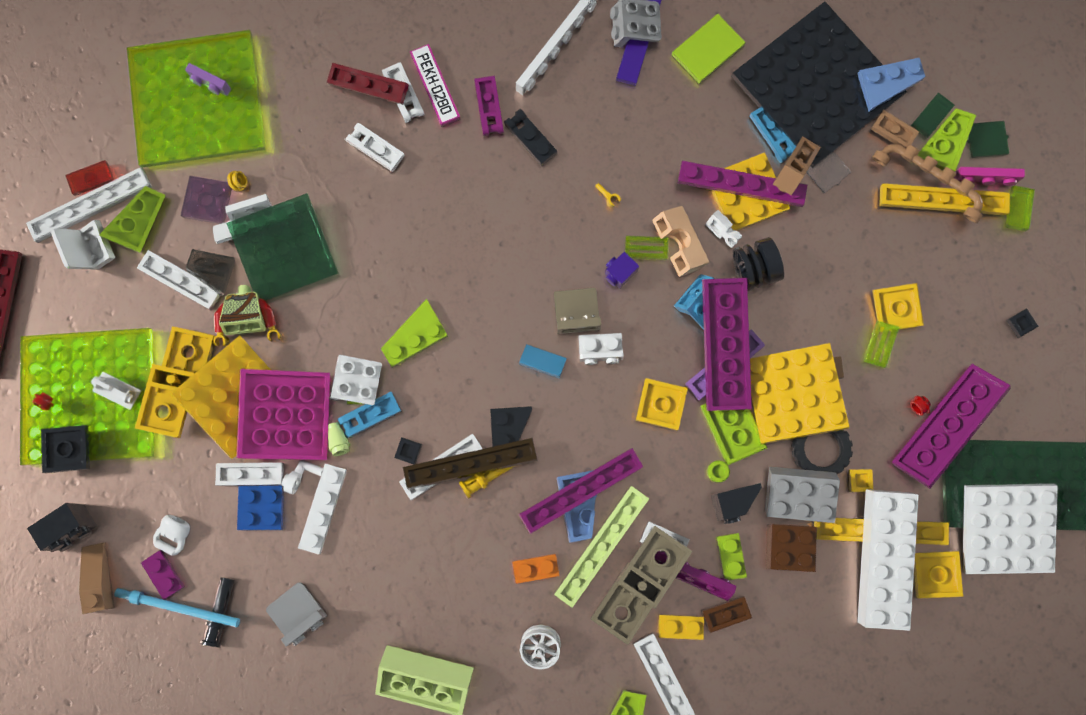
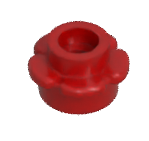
(43, 401)
(920, 405)

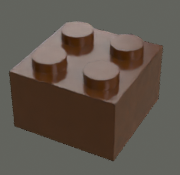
(791, 547)

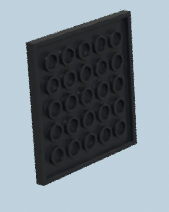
(812, 82)

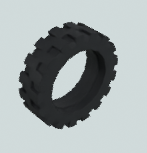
(838, 466)

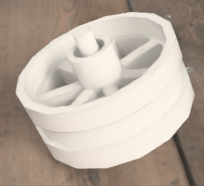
(540, 647)

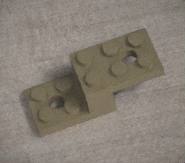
(641, 585)

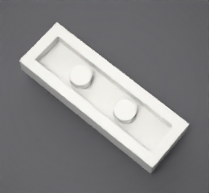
(249, 474)

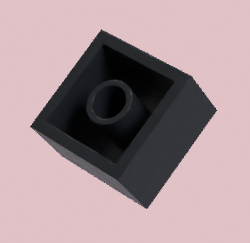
(62, 527)

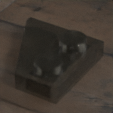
(211, 269)

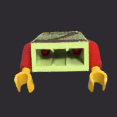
(243, 314)

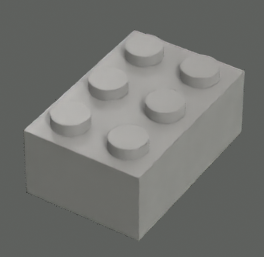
(802, 494)

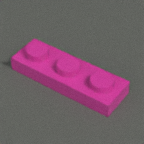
(990, 176)

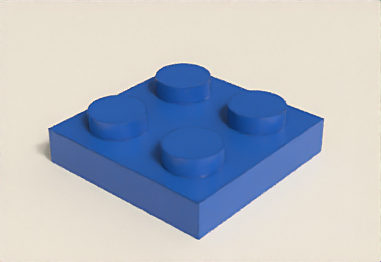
(260, 507)

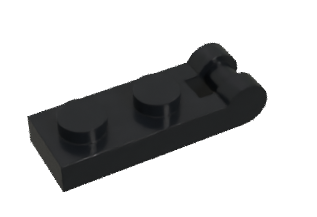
(531, 137)

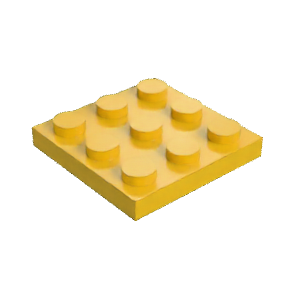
(745, 210)

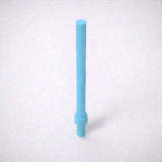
(138, 597)

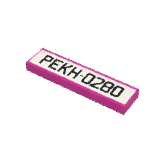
(435, 85)

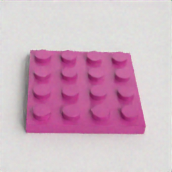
(283, 415)

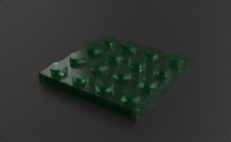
(282, 247)

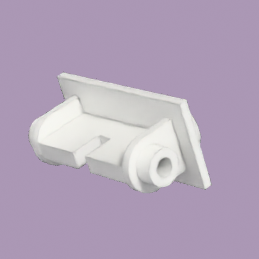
(115, 390)

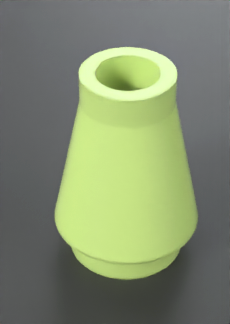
(337, 440)

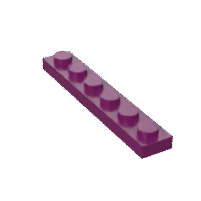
(738, 183)
(580, 490)

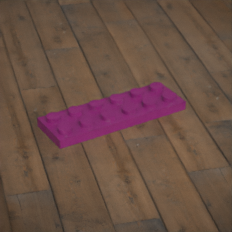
(726, 344)
(951, 425)

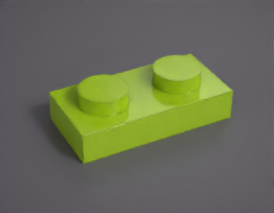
(731, 556)

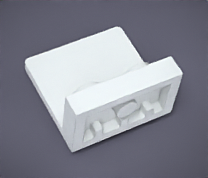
(355, 380)

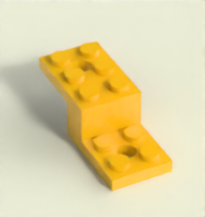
(170, 376)

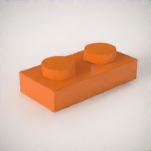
(535, 568)

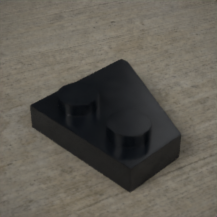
(508, 424)

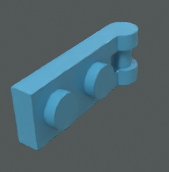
(772, 135)
(370, 415)

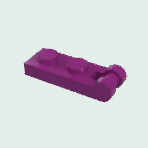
(488, 104)

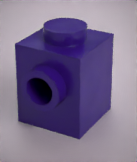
(621, 270)

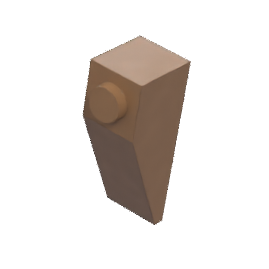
(796, 166)
(95, 580)

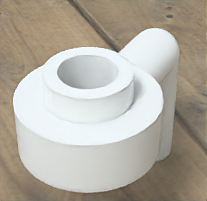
(292, 481)

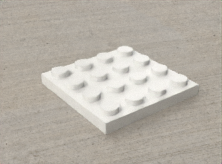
(1009, 528)

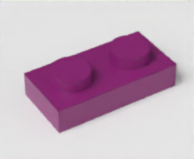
(162, 574)

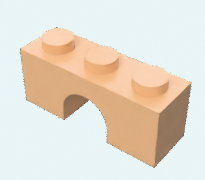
(676, 225)

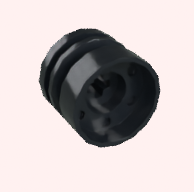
(759, 264)

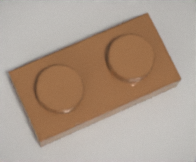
(894, 129)

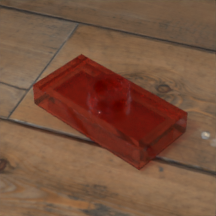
(89, 177)

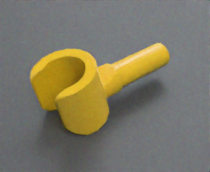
(608, 195)

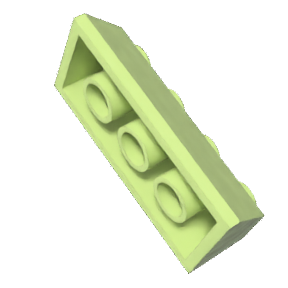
(423, 680)

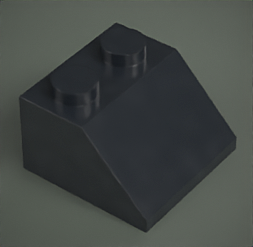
(734, 503)

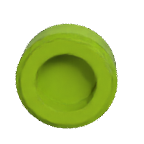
(718, 471)

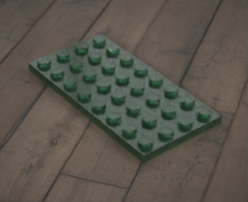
(1020, 463)

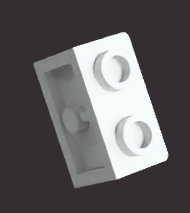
(601, 348)

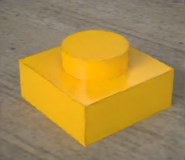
(860, 480)

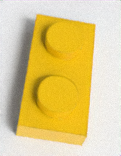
(681, 627)

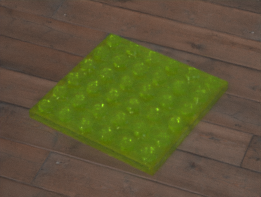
(186, 120)
(64, 370)

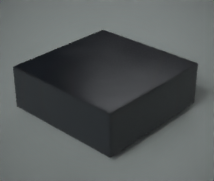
(1022, 323)
(408, 451)

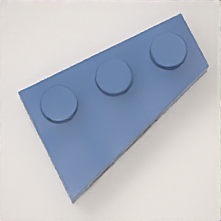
(888, 80)
(580, 519)

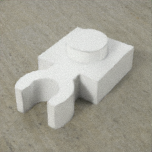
(721, 228)

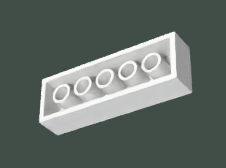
(888, 559)

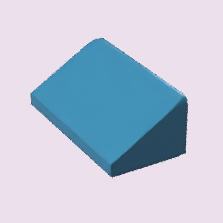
(542, 361)

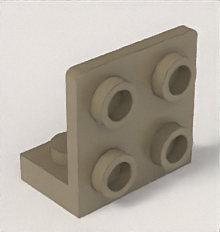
(577, 310)

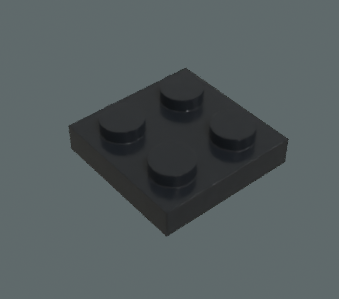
(65, 449)

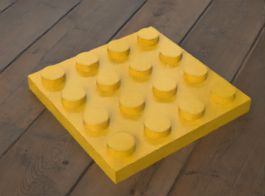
(213, 393)
(796, 394)

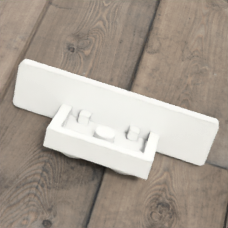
(239, 210)

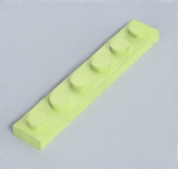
(601, 546)

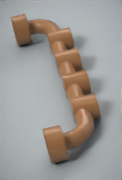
(945, 176)

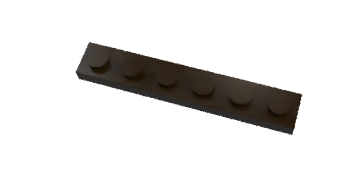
(469, 463)

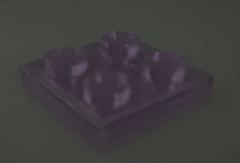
(206, 200)

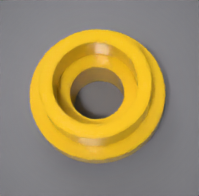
(237, 180)

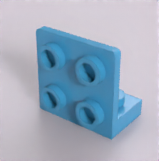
(692, 300)

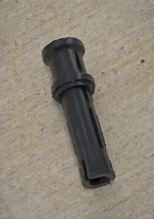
(220, 605)

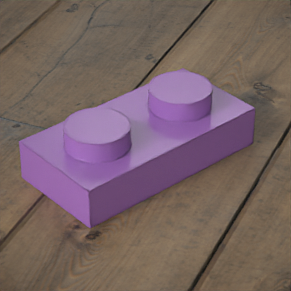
(201, 76)

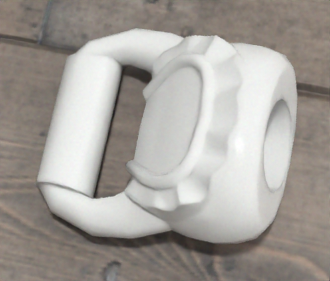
(173, 529)

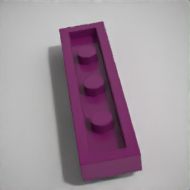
(701, 579)

